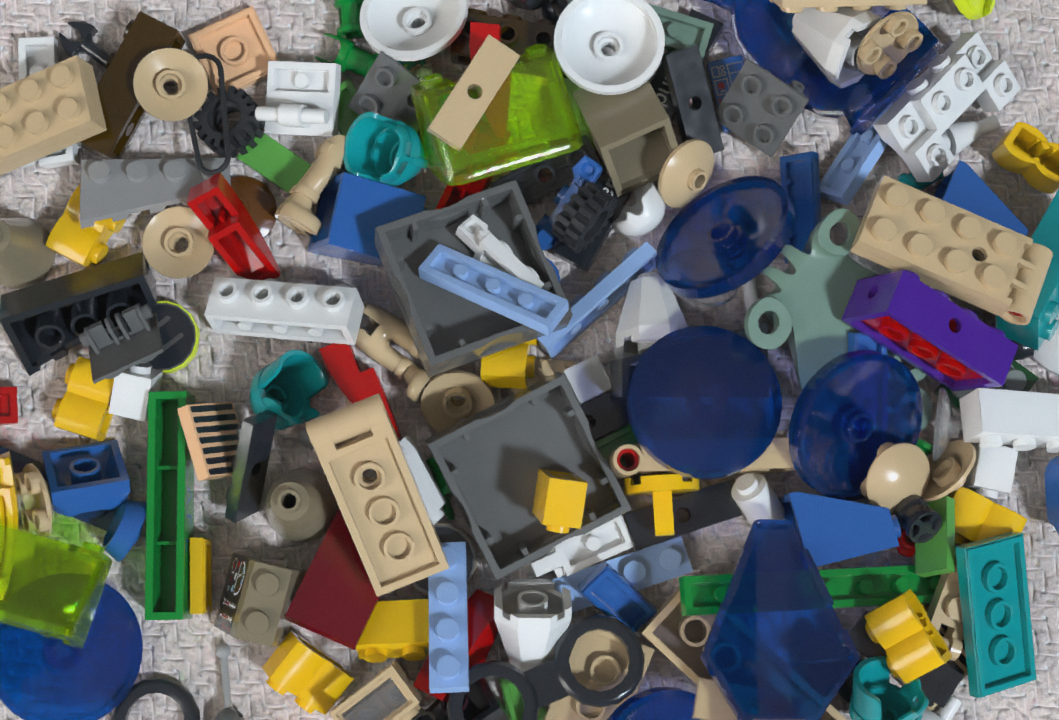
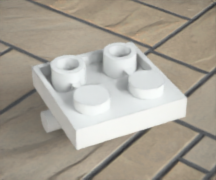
(301, 99)

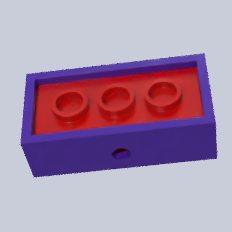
(930, 331)

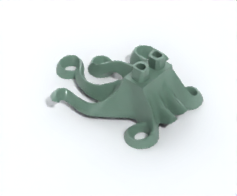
(812, 300)

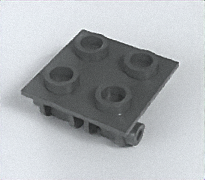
(387, 92)
(761, 107)
(124, 347)

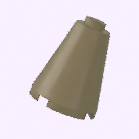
(23, 252)
(313, 508)

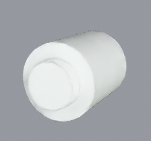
(756, 498)

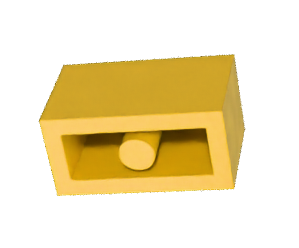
(559, 500)
(396, 631)

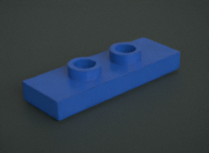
(802, 184)

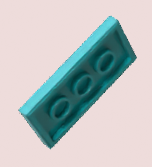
(995, 613)

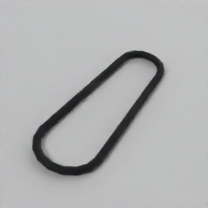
(224, 119)

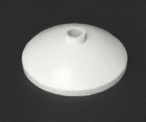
(394, 23)
(622, 25)

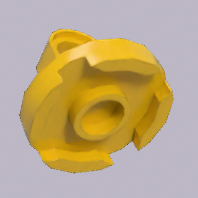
(662, 489)

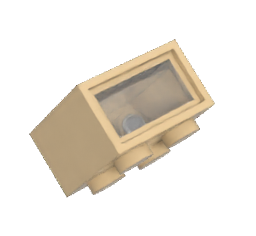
(383, 697)

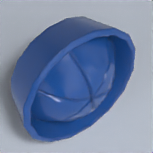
(125, 529)

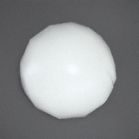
(643, 215)

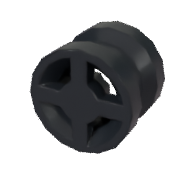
(917, 519)

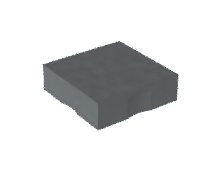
(445, 325)
(495, 465)

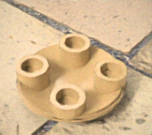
(888, 44)
(896, 474)
(37, 500)

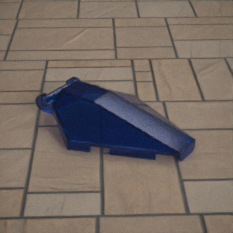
(776, 633)

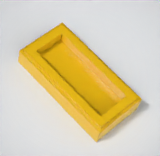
(200, 575)

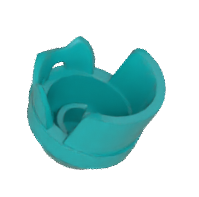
(383, 150)
(288, 387)
(878, 699)

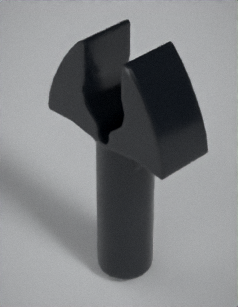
(88, 45)

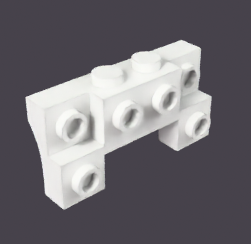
(938, 98)

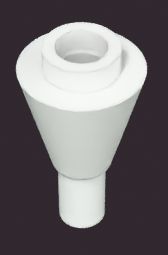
(963, 134)

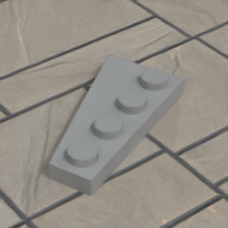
(134, 185)

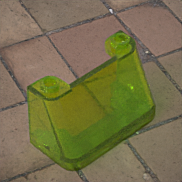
(521, 126)
(50, 584)

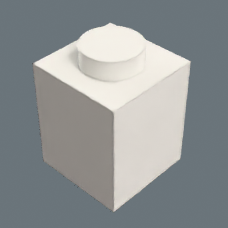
(131, 391)
(992, 471)

